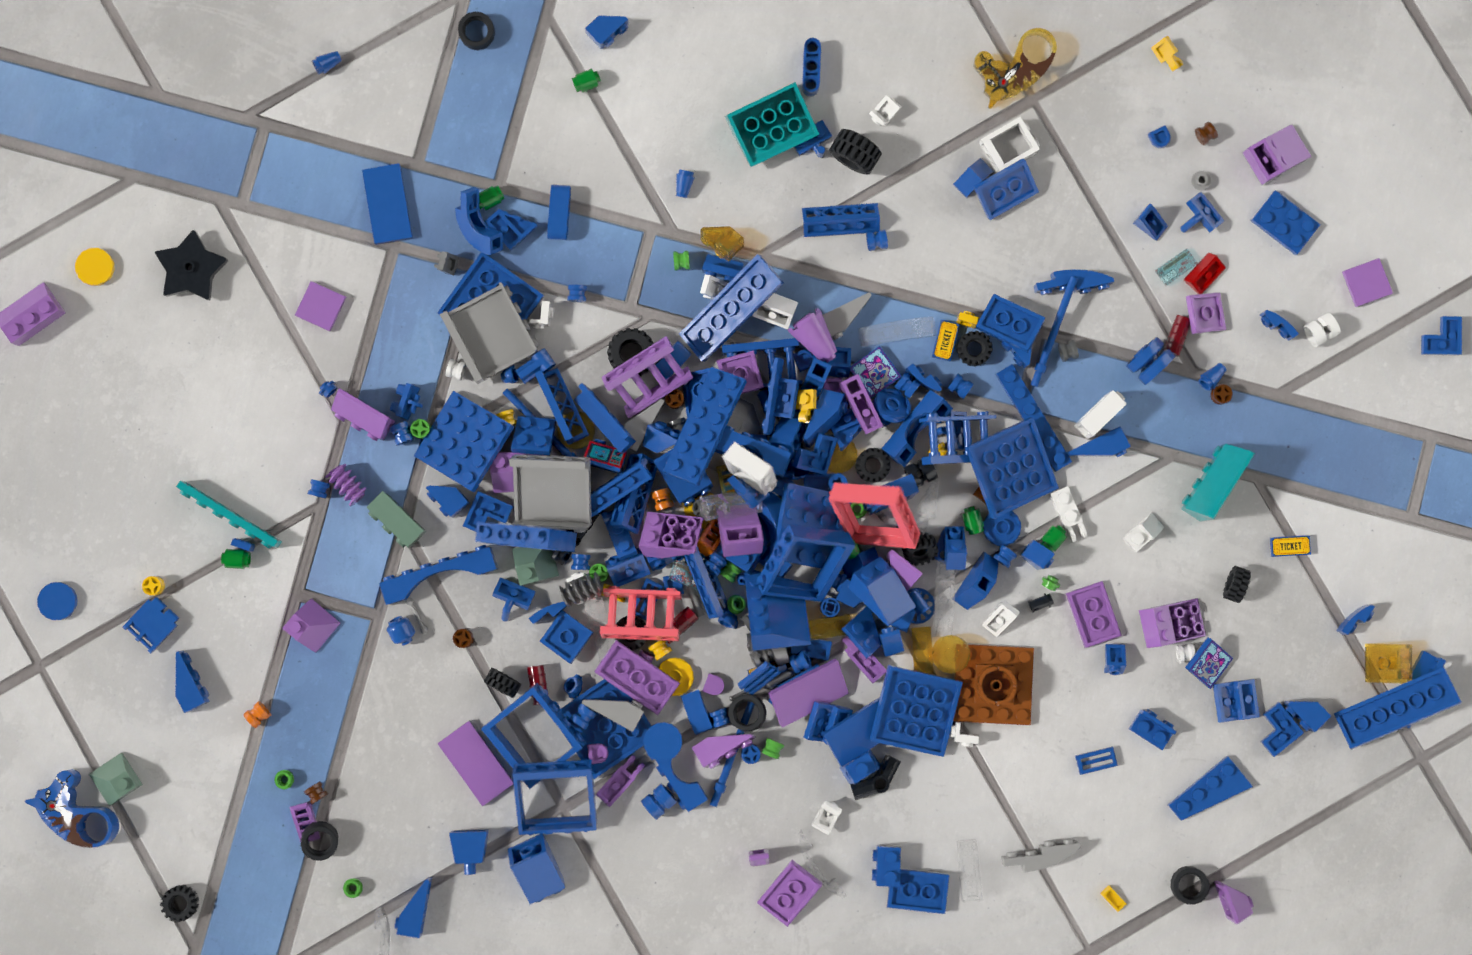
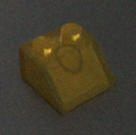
(1388, 663)

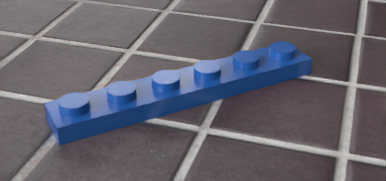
(1028, 408)

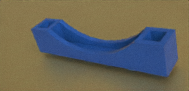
(400, 588)

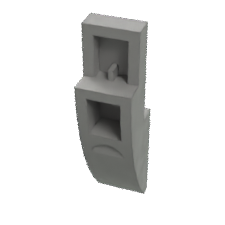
(1049, 855)

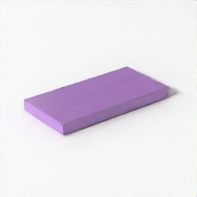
(636, 677)
(798, 696)
(475, 763)

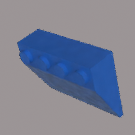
(774, 619)

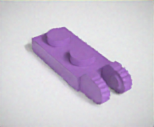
(618, 782)

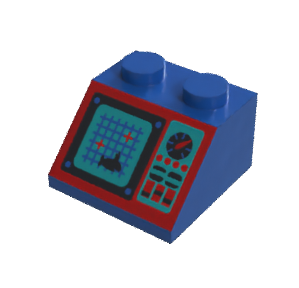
(605, 456)

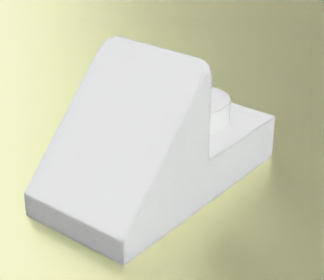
(711, 286)
(1143, 532)
(1000, 618)

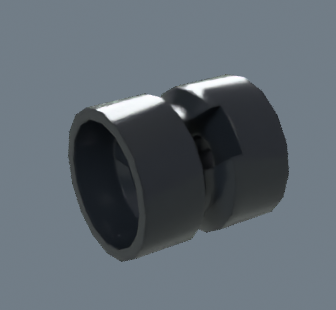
(928, 472)

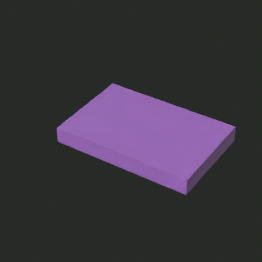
(1093, 614)
(789, 893)

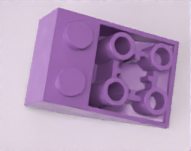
(1276, 154)
(669, 535)
(741, 535)
(1172, 623)

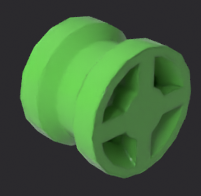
(681, 260)
(417, 428)
(597, 568)
(730, 571)
(772, 748)

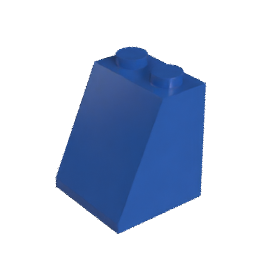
(682, 490)
(536, 869)

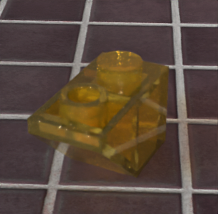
(723, 240)

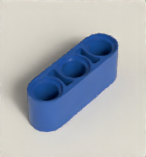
(811, 58)
(559, 212)

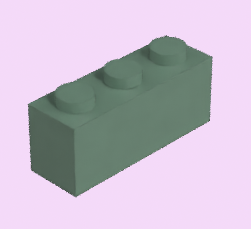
(395, 520)

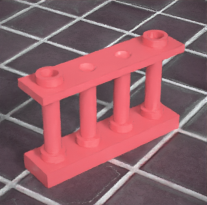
(649, 632)

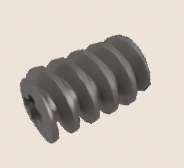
(582, 590)

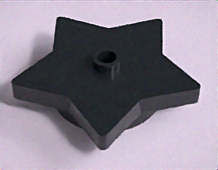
(176, 264)

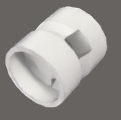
(1324, 328)

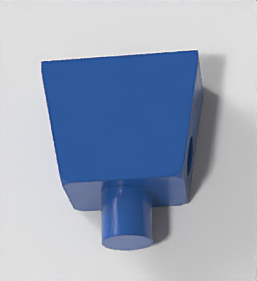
(860, 767)
(469, 848)

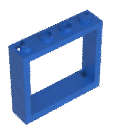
(526, 537)
(818, 590)
(552, 709)
(551, 770)

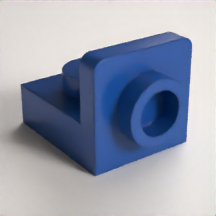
(1115, 659)

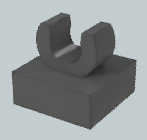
(447, 263)

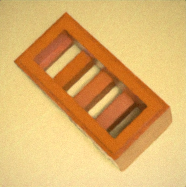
(706, 546)

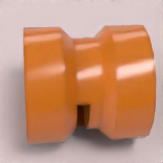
(661, 495)
(257, 714)

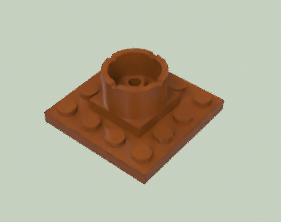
(1010, 700)

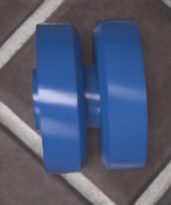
(1150, 360)

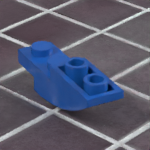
(1086, 281)

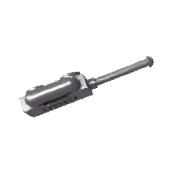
(786, 675)

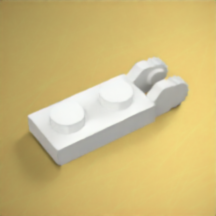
(1068, 512)

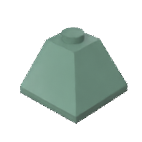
(534, 565)
(115, 779)

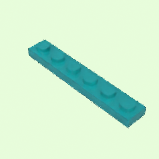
(235, 520)

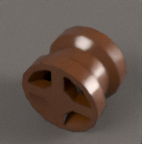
(1206, 133)
(1225, 394)
(676, 396)
(460, 639)
(315, 792)

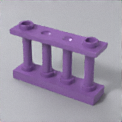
(639, 362)

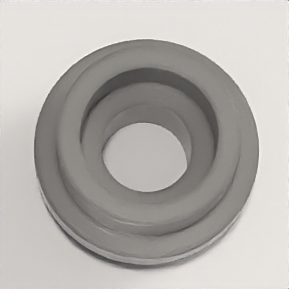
(1195, 180)

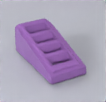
(296, 818)
(759, 857)

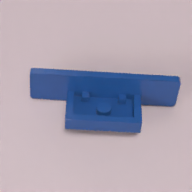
(781, 397)

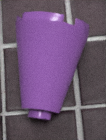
(815, 336)

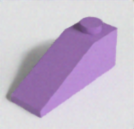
(860, 403)

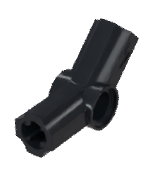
(886, 771)

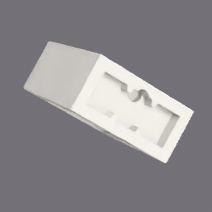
(992, 153)
(1100, 414)
(750, 469)

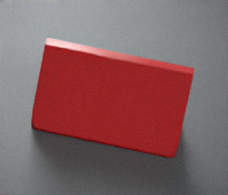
(1204, 273)

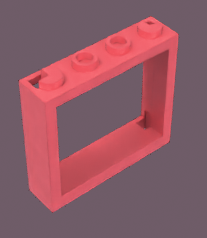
(903, 537)

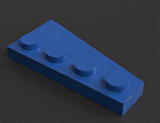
(1212, 788)

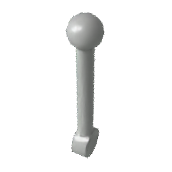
(409, 601)

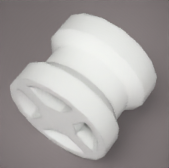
(455, 369)
(1184, 653)

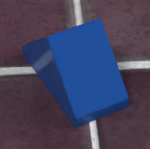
(972, 176)
(1151, 222)
(860, 561)

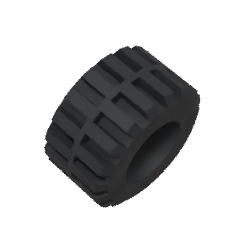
(855, 151)
(621, 339)

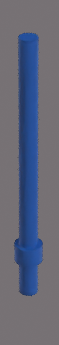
(1041, 366)
(527, 413)
(720, 785)

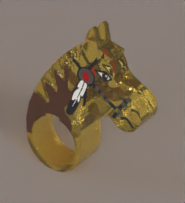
(1009, 80)

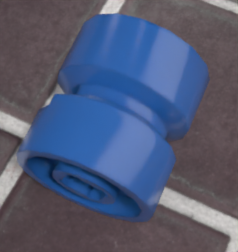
(659, 801)

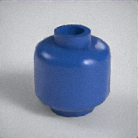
(400, 630)

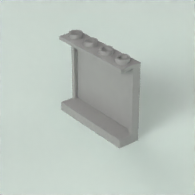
(490, 333)
(552, 492)

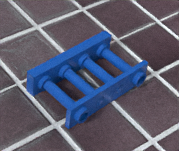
(770, 348)
(952, 456)

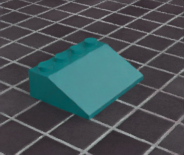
(772, 124)
(1216, 482)

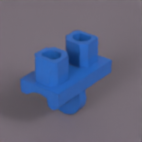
(408, 402)

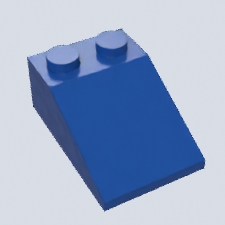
(750, 561)
(882, 591)

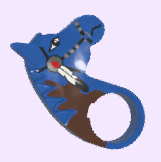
(64, 817)

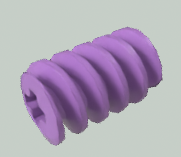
(346, 484)

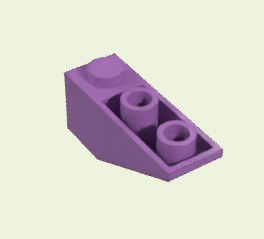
(714, 749)

